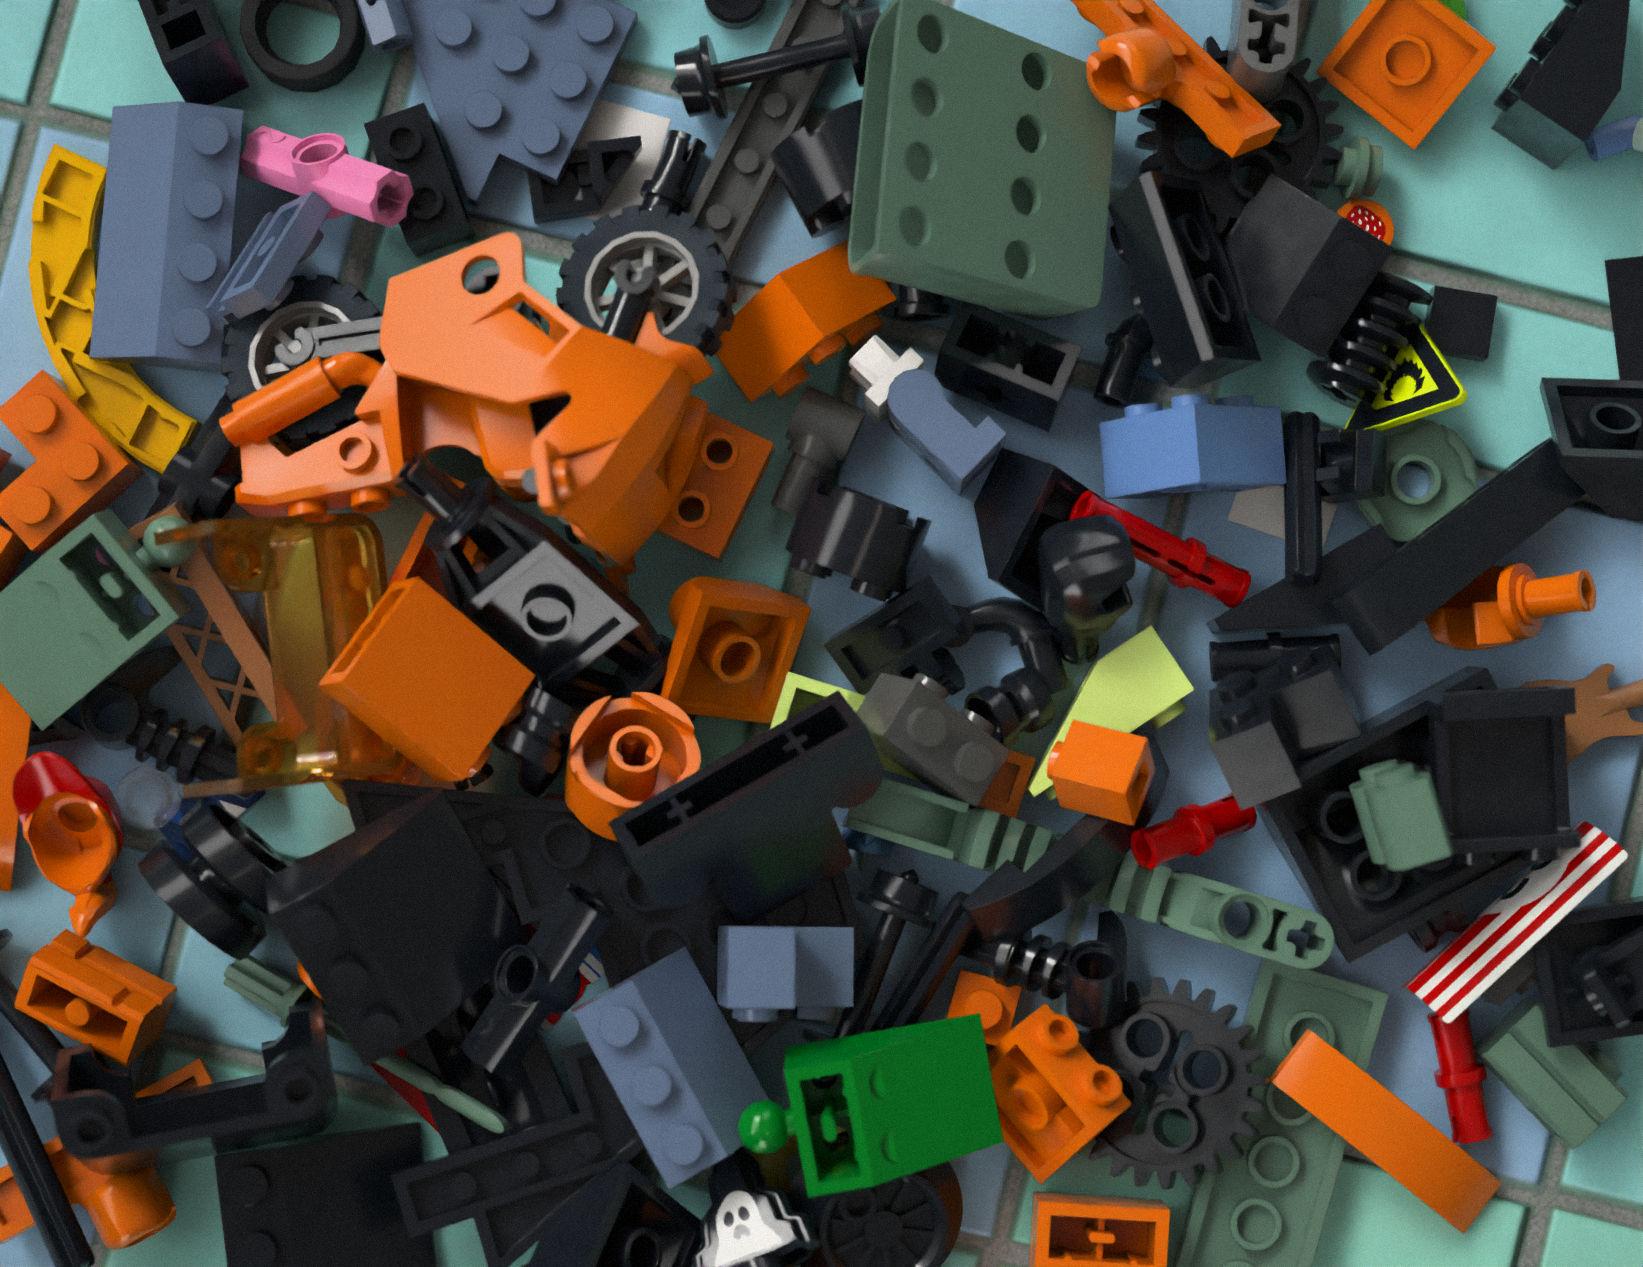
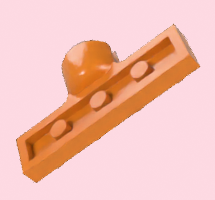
(1156, 60)
(121, 1205)

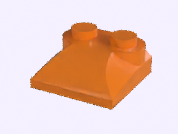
(731, 648)

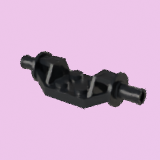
(535, 591)

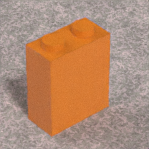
(428, 681)

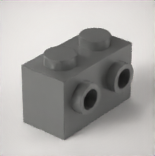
(931, 738)

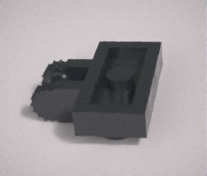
(897, 636)

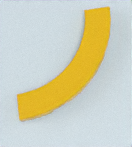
(63, 296)

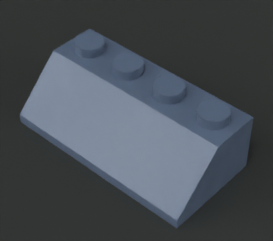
(166, 234)

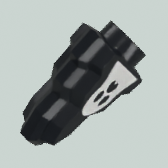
(751, 1220)

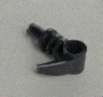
(148, 725)
(1088, 973)

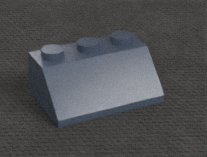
(672, 1064)

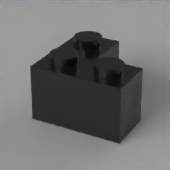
(1277, 717)

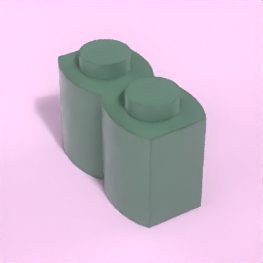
(1400, 816)

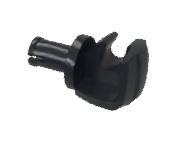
(1085, 581)

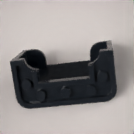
(120, 1133)

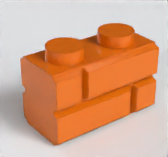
(95, 997)

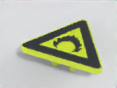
(1417, 388)

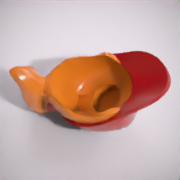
(71, 832)

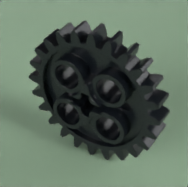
(1218, 176)
(1214, 1112)

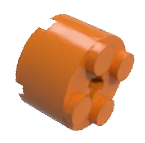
(625, 755)

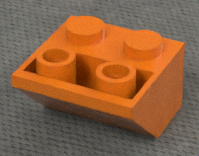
(1098, 1231)

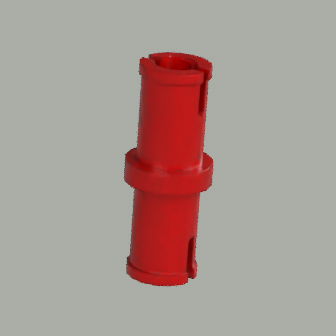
(1190, 831)
(1461, 1078)

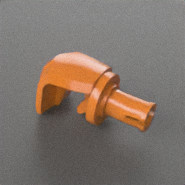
(1508, 607)

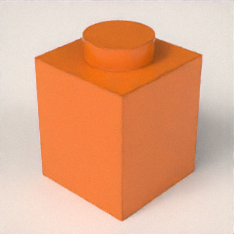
(1101, 772)

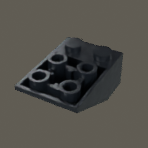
(1572, 83)

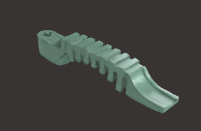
(1173, 898)

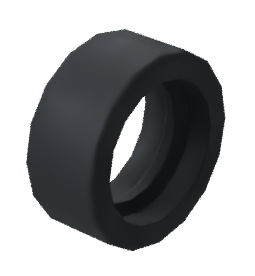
(299, 77)

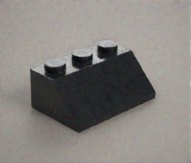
(1181, 280)

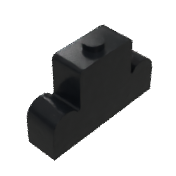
(757, 815)

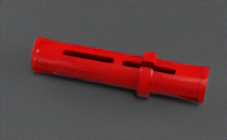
(1182, 560)

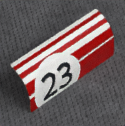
(1515, 923)

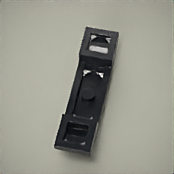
(1075, 864)

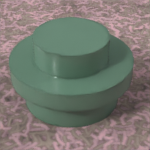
(1358, 169)

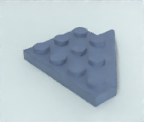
(516, 78)

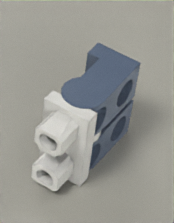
(923, 416)

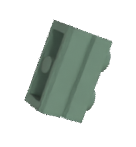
(1557, 1085)

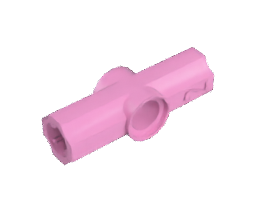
(324, 166)

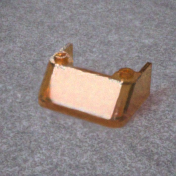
(317, 590)

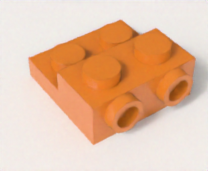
(1051, 1092)

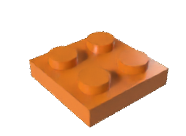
(1406, 63)

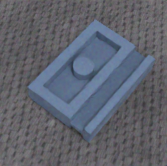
(269, 257)

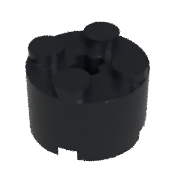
(821, 169)
(855, 538)

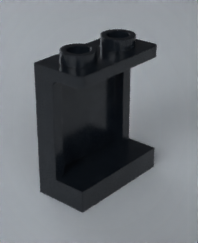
(1502, 771)

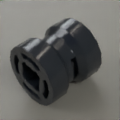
(1014, 706)
(540, 732)

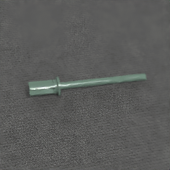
(277, 992)

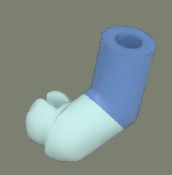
(1616, 138)

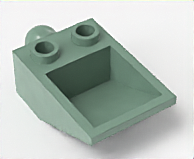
(80, 620)

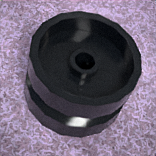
(217, 879)

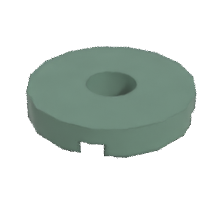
(1450, 473)

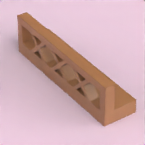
(234, 627)

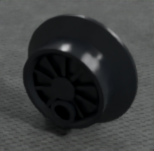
(884, 1225)

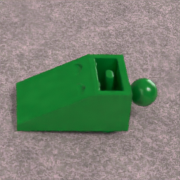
(898, 1092)

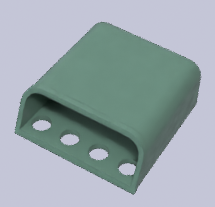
(980, 166)

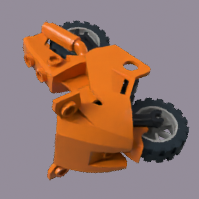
(572, 420)

